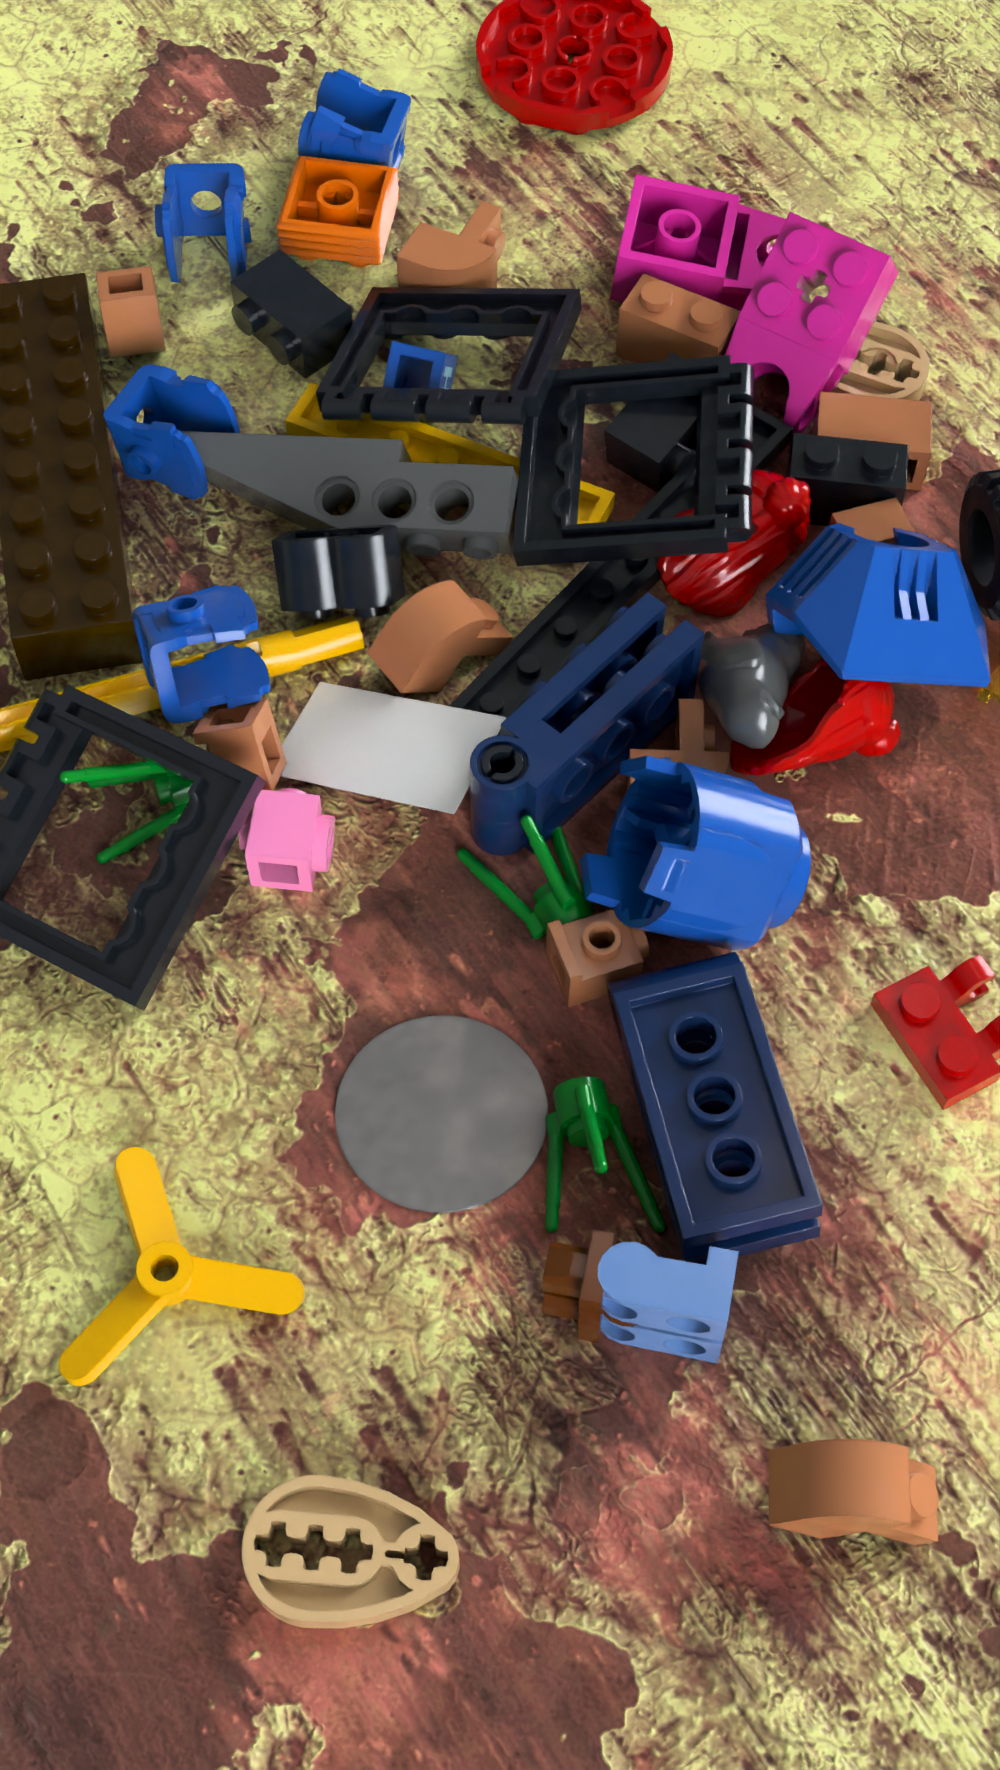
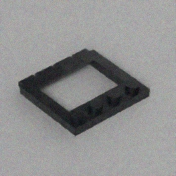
(444, 314)
(552, 459)
(188, 852)

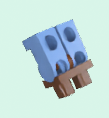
(641, 1296)

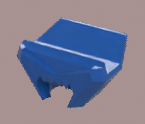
(884, 609)

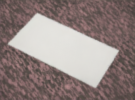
(386, 746)

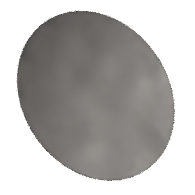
(441, 1114)

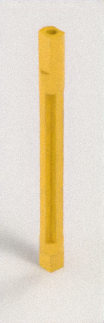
(134, 695)

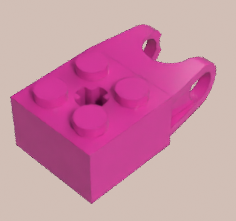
(693, 241)
(816, 339)

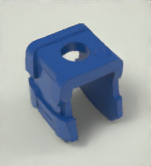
(355, 122)
(181, 217)
(169, 406)
(224, 675)

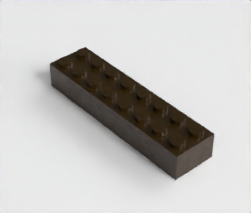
(60, 486)

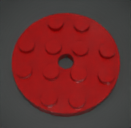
(617, 78)

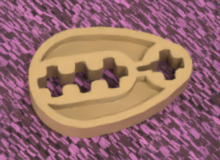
(895, 356)
(342, 1509)

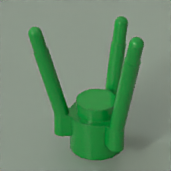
(167, 788)
(555, 900)
(586, 1119)

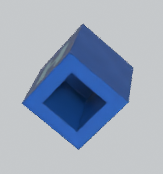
(419, 367)

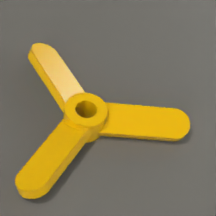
(158, 1247)

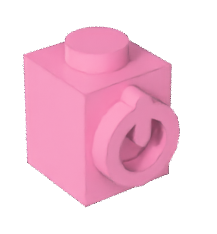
(287, 840)

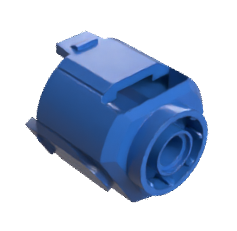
(699, 856)

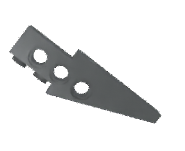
(315, 474)

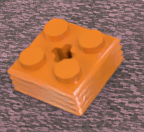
(338, 211)

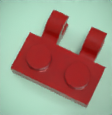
(935, 1033)

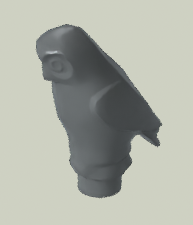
(749, 681)

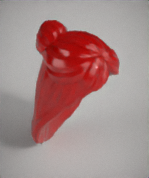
(726, 581)
(824, 723)

